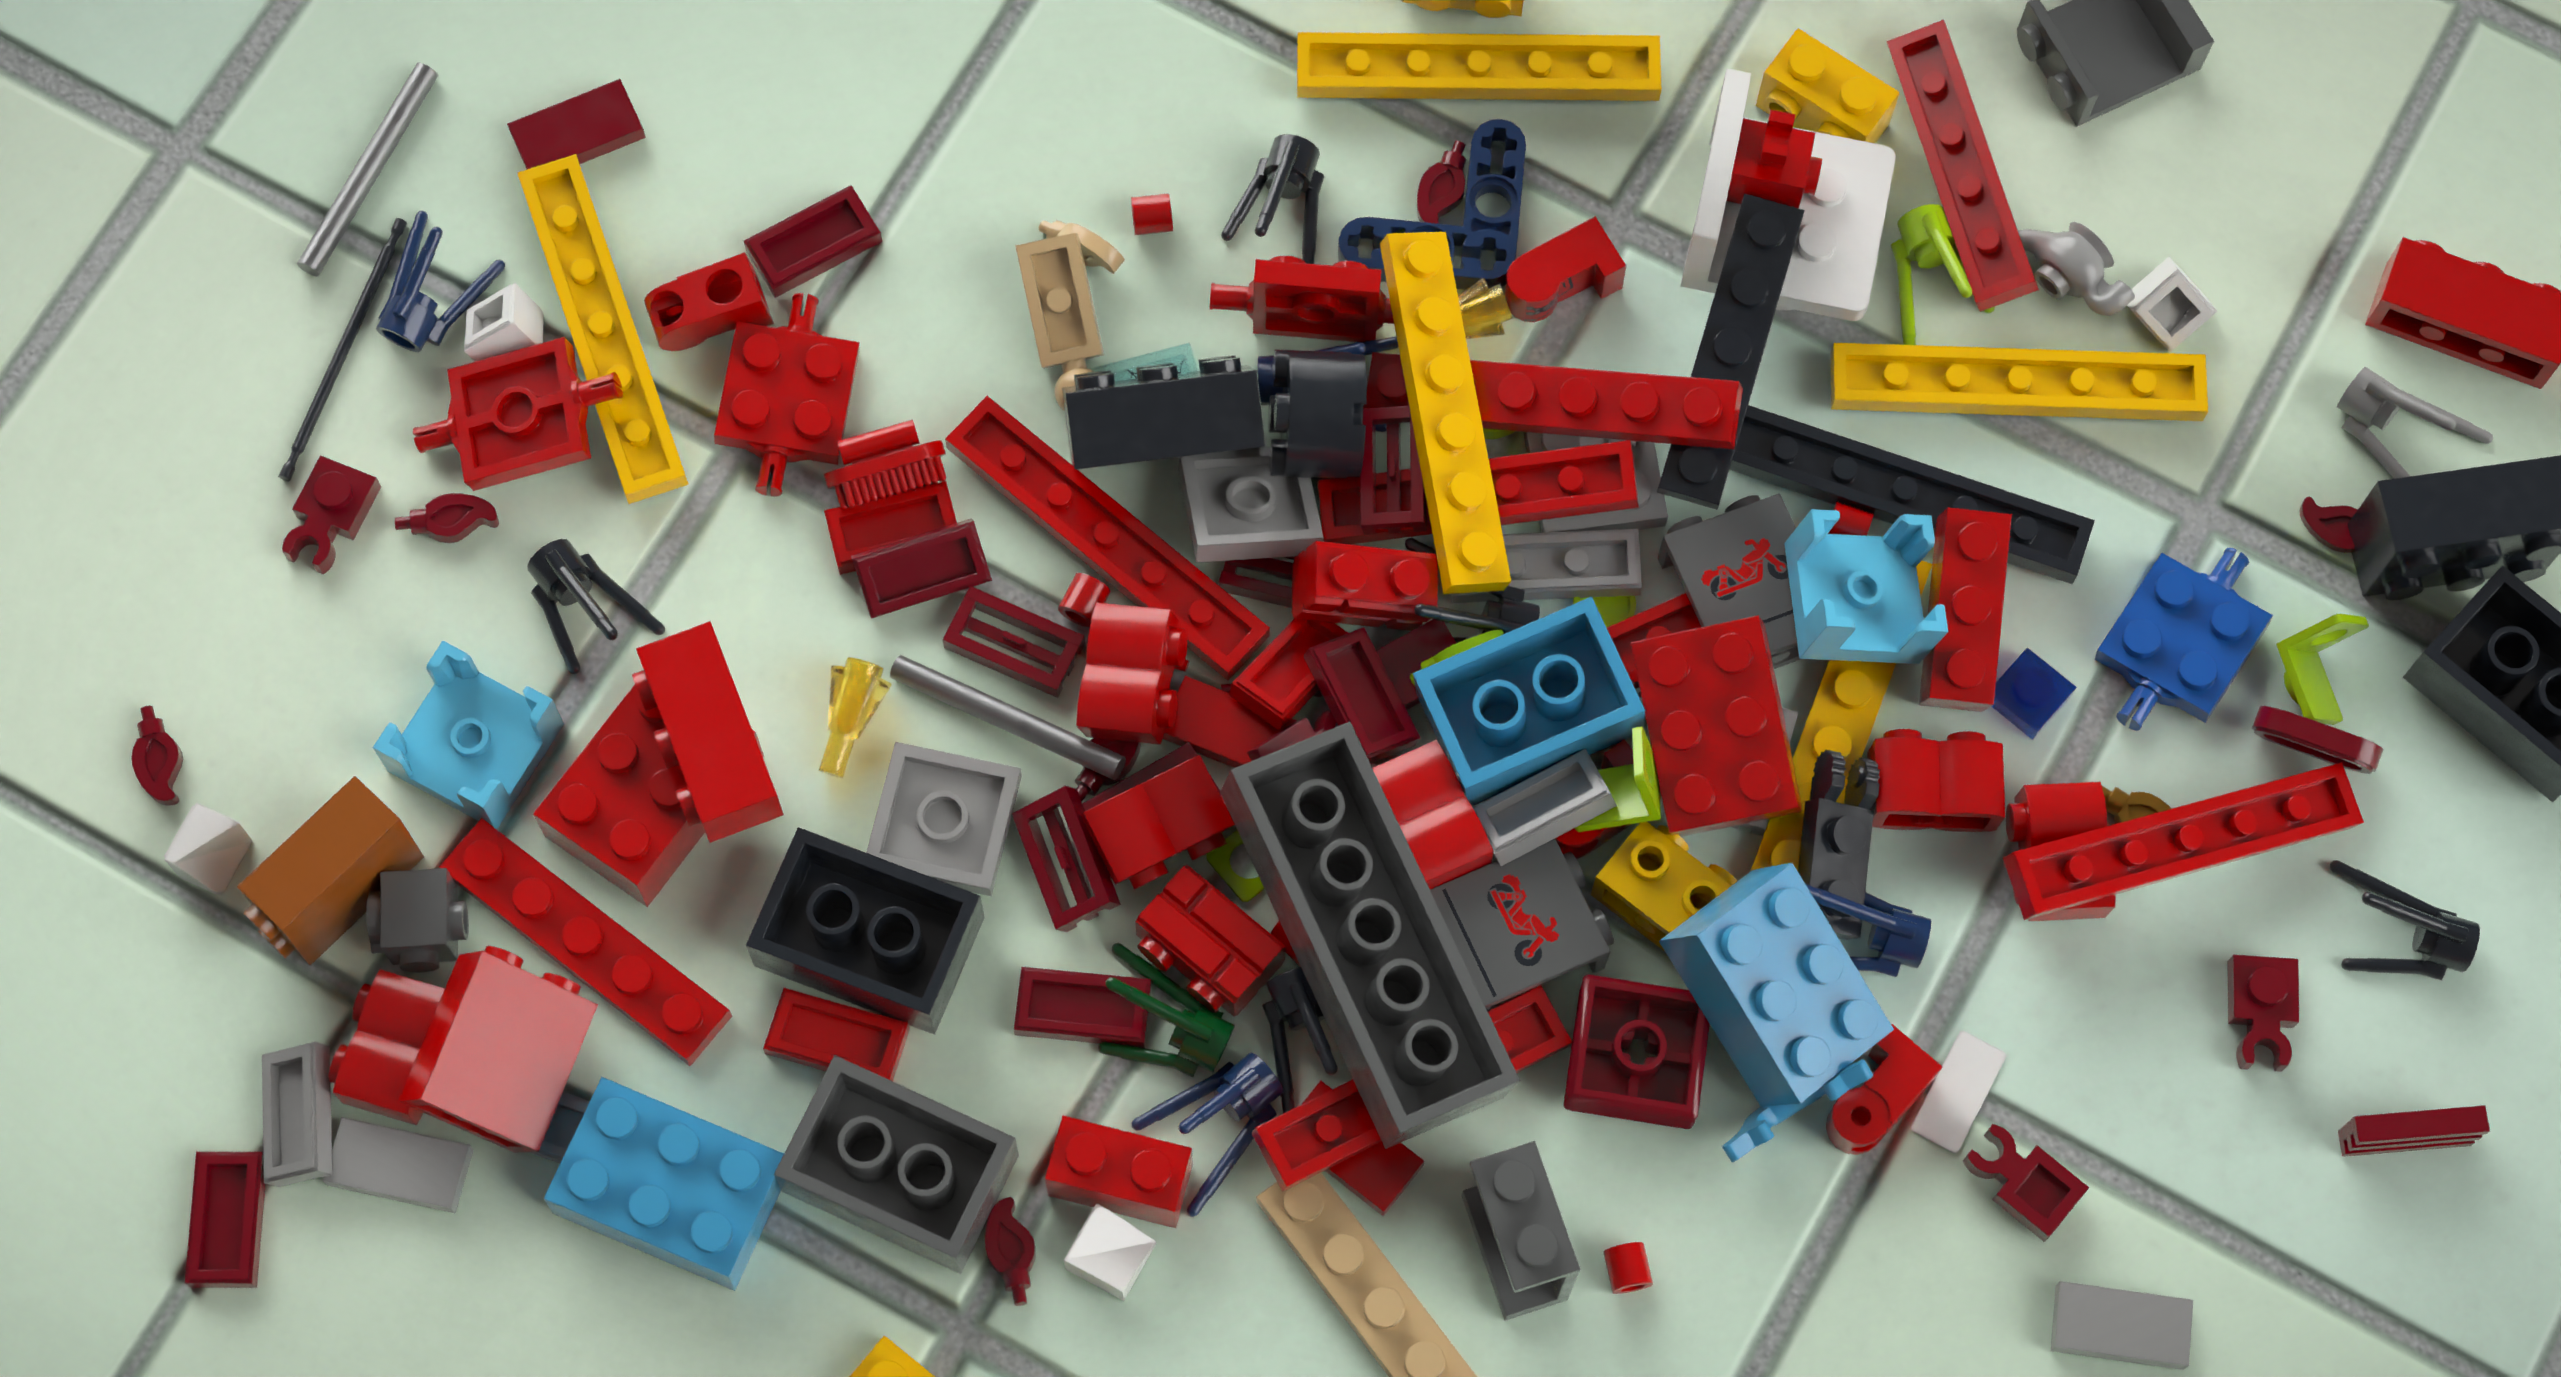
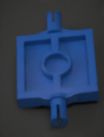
(2183, 638)

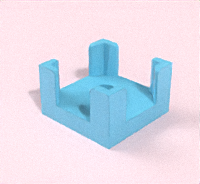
(1861, 592)
(471, 738)

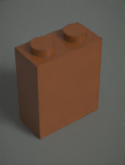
(324, 871)

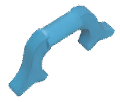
(1757, 1125)

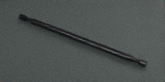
(342, 349)

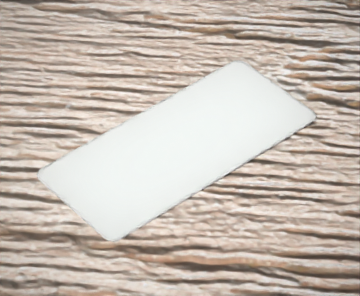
(1958, 1092)

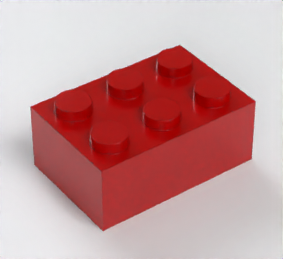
(1716, 726)
(621, 805)

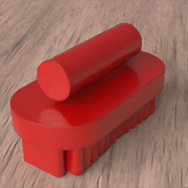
(885, 465)

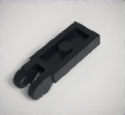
(1839, 834)

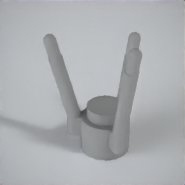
(2376, 402)

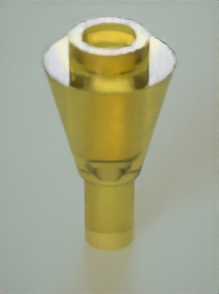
(1483, 310)
(853, 700)

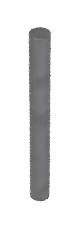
(367, 169)
(1007, 717)

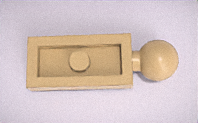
(1060, 306)

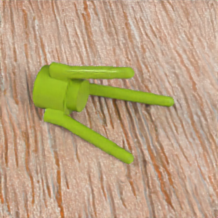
(1930, 243)

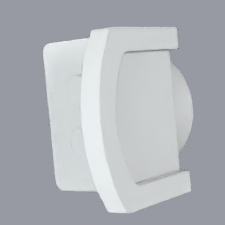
(1840, 226)

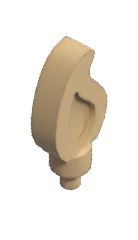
(1094, 248)

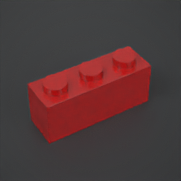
(2469, 312)
(1970, 583)
(706, 733)

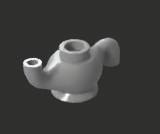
(2075, 266)

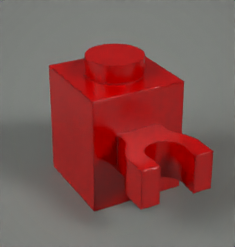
(1774, 161)

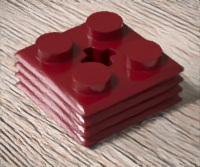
(1605, 1079)

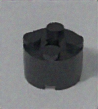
(1317, 414)

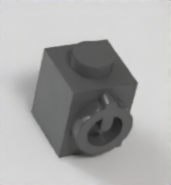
(417, 919)

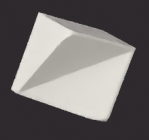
(2170, 304)
(503, 324)
(208, 849)
(1109, 1252)

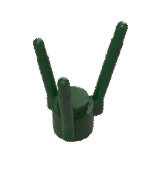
(1198, 1031)

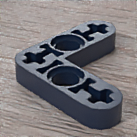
(1478, 230)

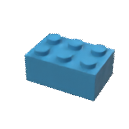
(1529, 700)
(1776, 985)
(666, 1183)

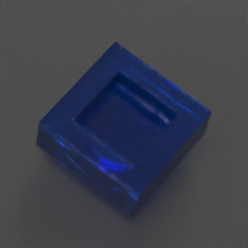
(2031, 693)

